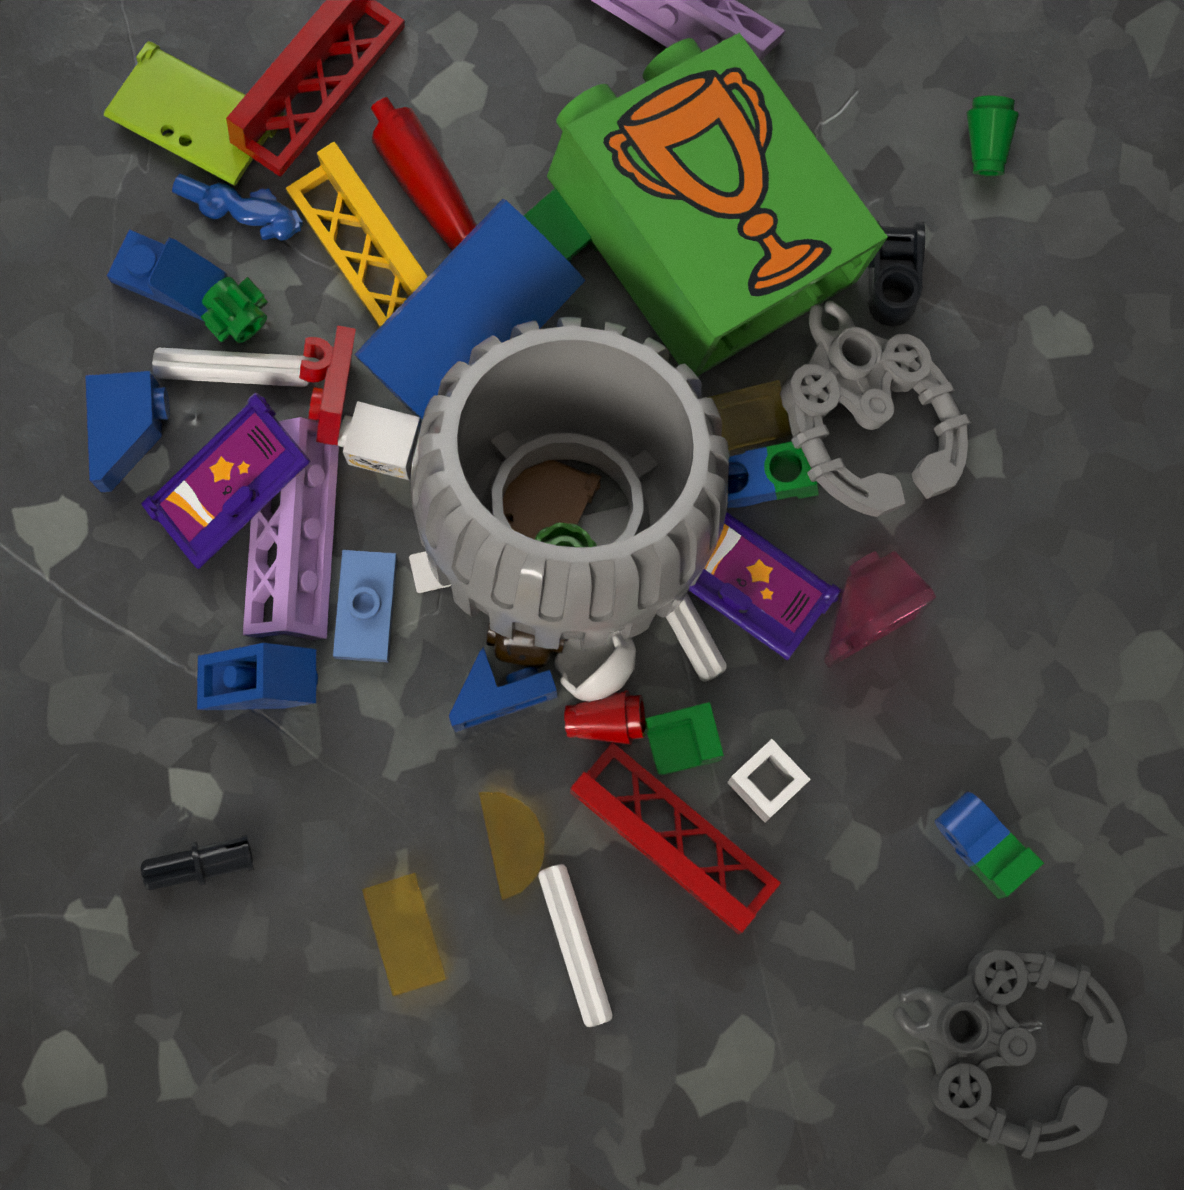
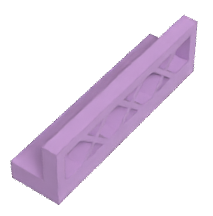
(701, 20)
(304, 546)

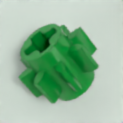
(234, 309)

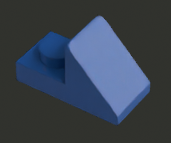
(165, 273)
(484, 701)

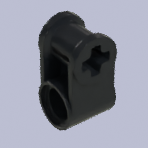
(899, 267)

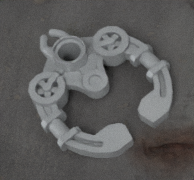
(866, 392)

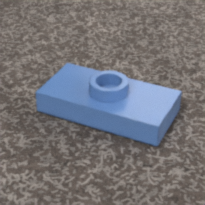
(365, 606)

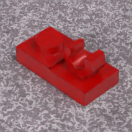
(334, 367)

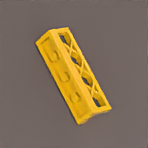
(371, 219)

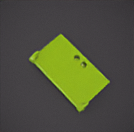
(177, 97)

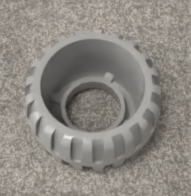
(587, 401)

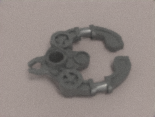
(996, 1039)

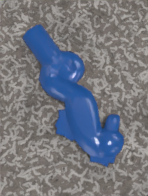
(257, 210)

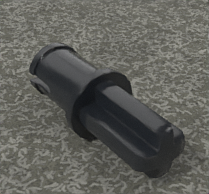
(197, 863)

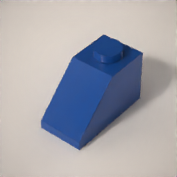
(122, 423)
(257, 678)

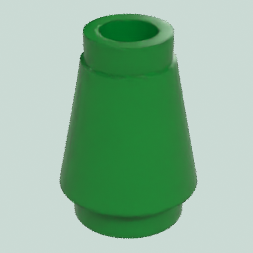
(991, 133)

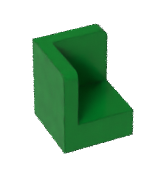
(559, 225)
(684, 739)

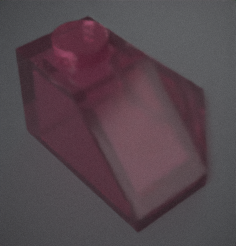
(874, 603)

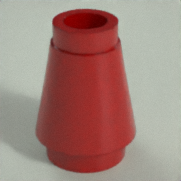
(609, 719)

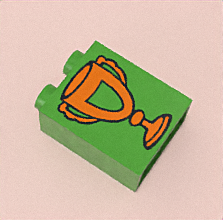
(711, 200)

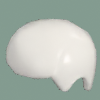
(596, 671)

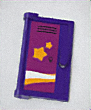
(220, 479)
(773, 588)

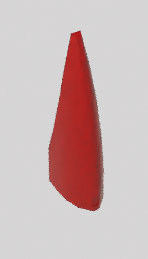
(421, 171)

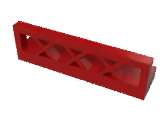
(292, 75)
(661, 852)

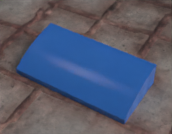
(482, 289)

